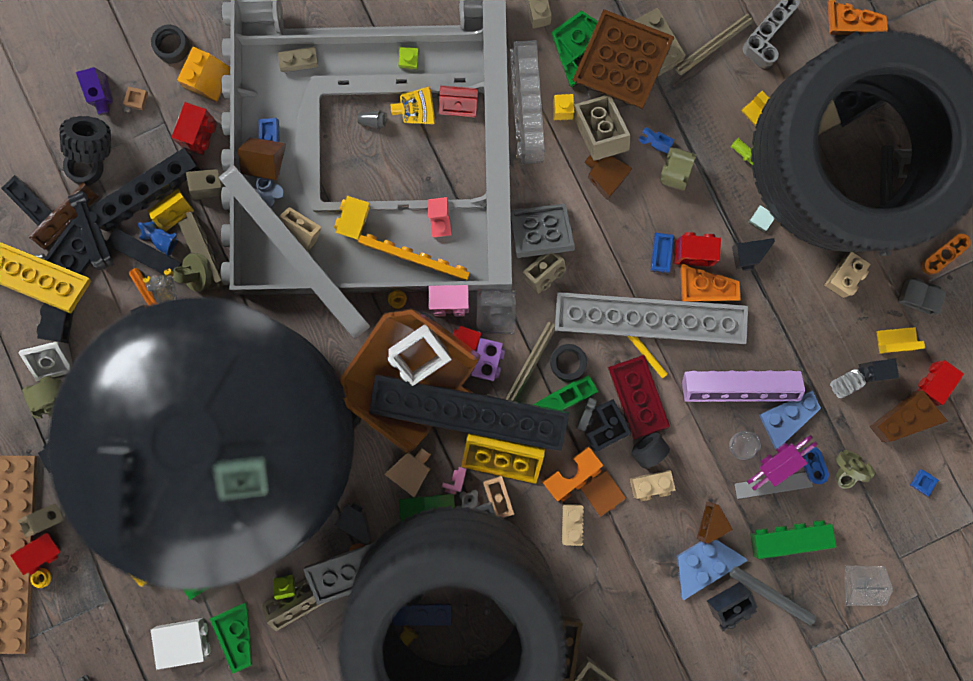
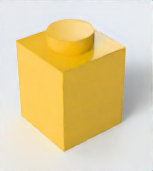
(563, 107)

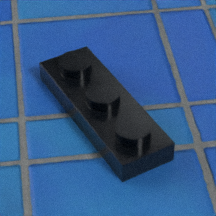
(26, 200)

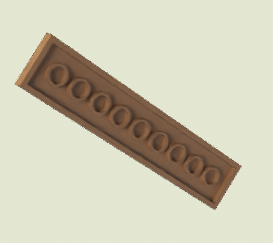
(17, 500)

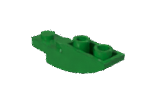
(569, 395)

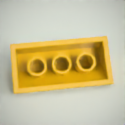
(503, 458)

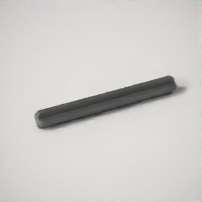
(772, 595)

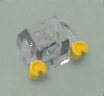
(162, 286)

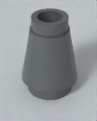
(373, 119)

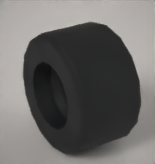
(650, 450)

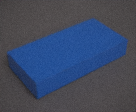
(662, 252)

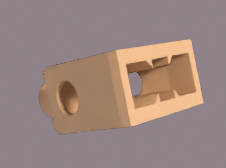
(410, 471)

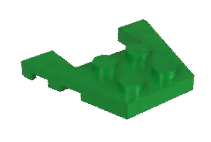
(572, 40)

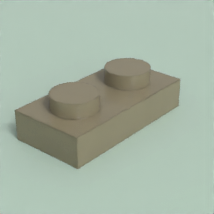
(297, 59)

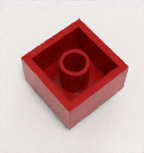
(194, 128)
(697, 250)

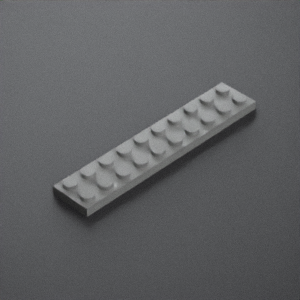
(651, 318)

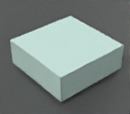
(762, 219)

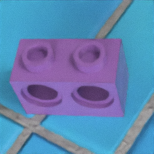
(488, 360)

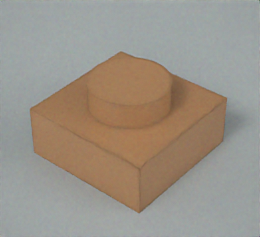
(135, 98)

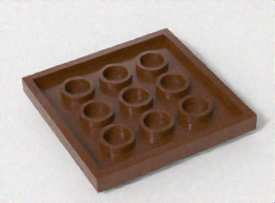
(623, 59)

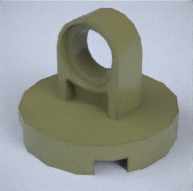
(194, 272)
(852, 466)

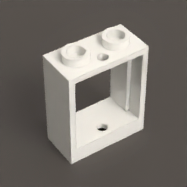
(443, 355)

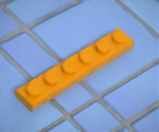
(407, 254)

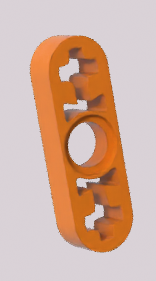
(954, 253)

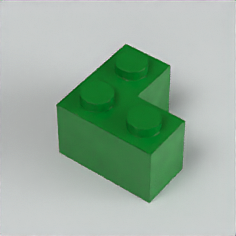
(417, 504)

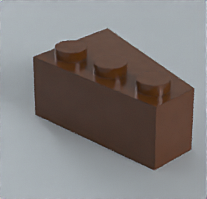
(908, 417)

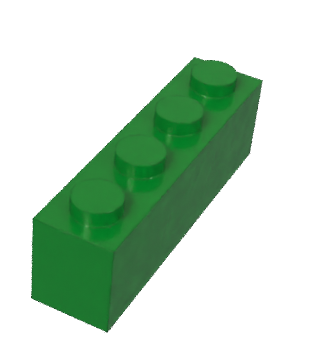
(792, 540)

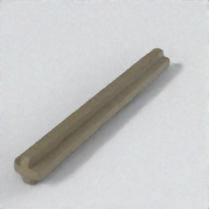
(714, 44)
(531, 362)

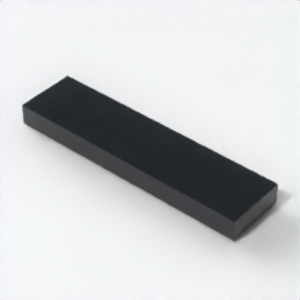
(141, 252)

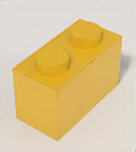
(352, 217)

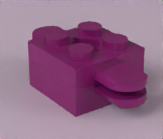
(782, 464)

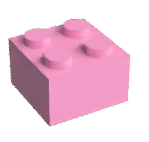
(449, 300)

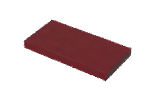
(638, 397)

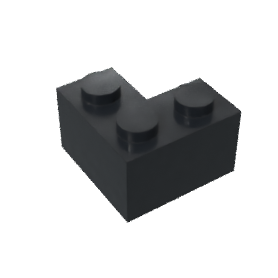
(612, 429)

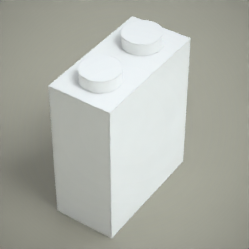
(180, 643)

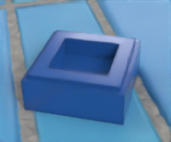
(924, 482)

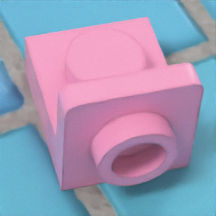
(458, 478)

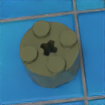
(678, 168)
(42, 396)

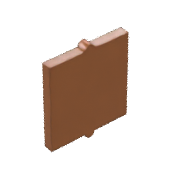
(603, 493)

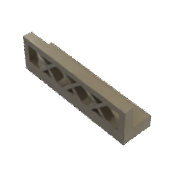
(199, 243)
(289, 612)

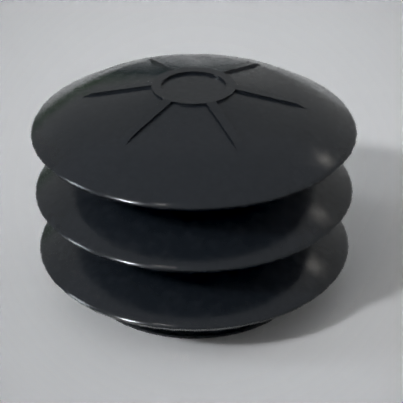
(194, 390)

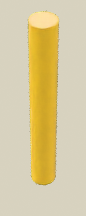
(649, 357)

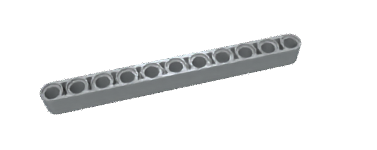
(294, 252)

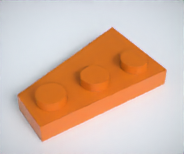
(848, 20)
(707, 287)

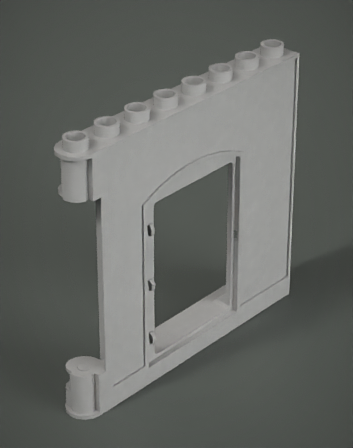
(369, 64)

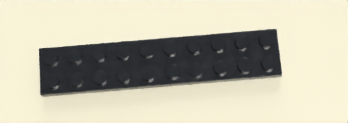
(469, 412)

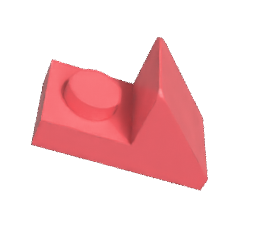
(439, 216)

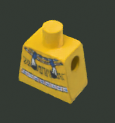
(416, 106)

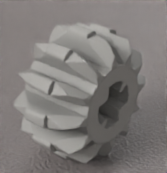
(848, 383)

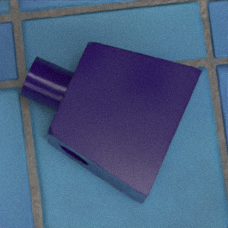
(95, 89)

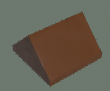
(261, 158)
(713, 523)

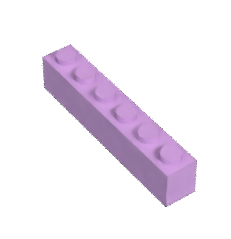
(743, 386)

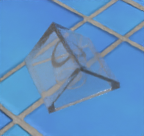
(867, 586)

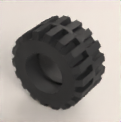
(85, 139)

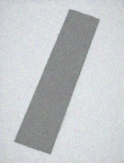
(794, 482)

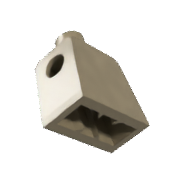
(200, 184)
(38, 520)

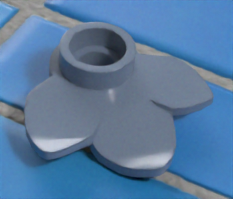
(270, 192)

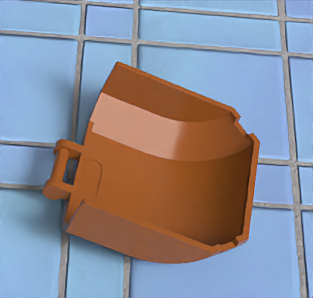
(373, 360)

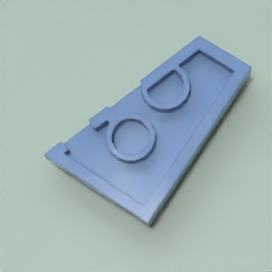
(788, 418)

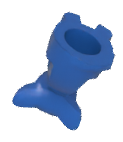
(162, 240)

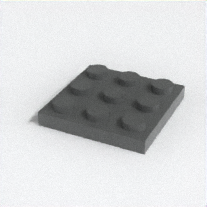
(541, 230)

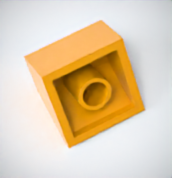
(203, 74)

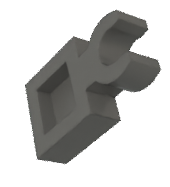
(585, 419)

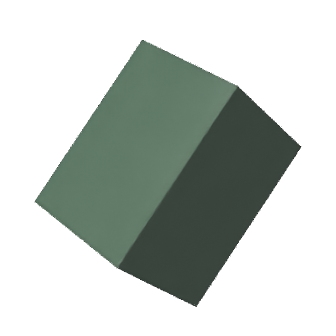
(241, 478)

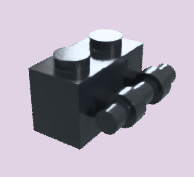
(732, 606)

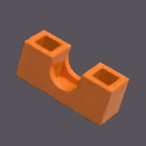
(587, 466)

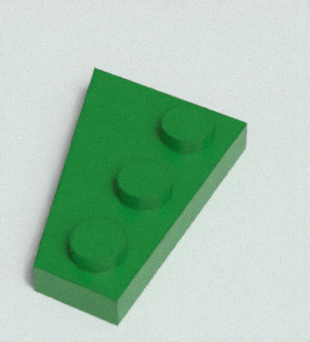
(234, 636)

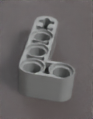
(762, 40)

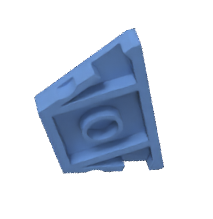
(705, 564)

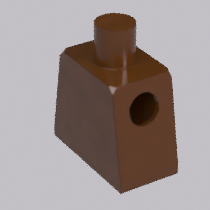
(607, 174)

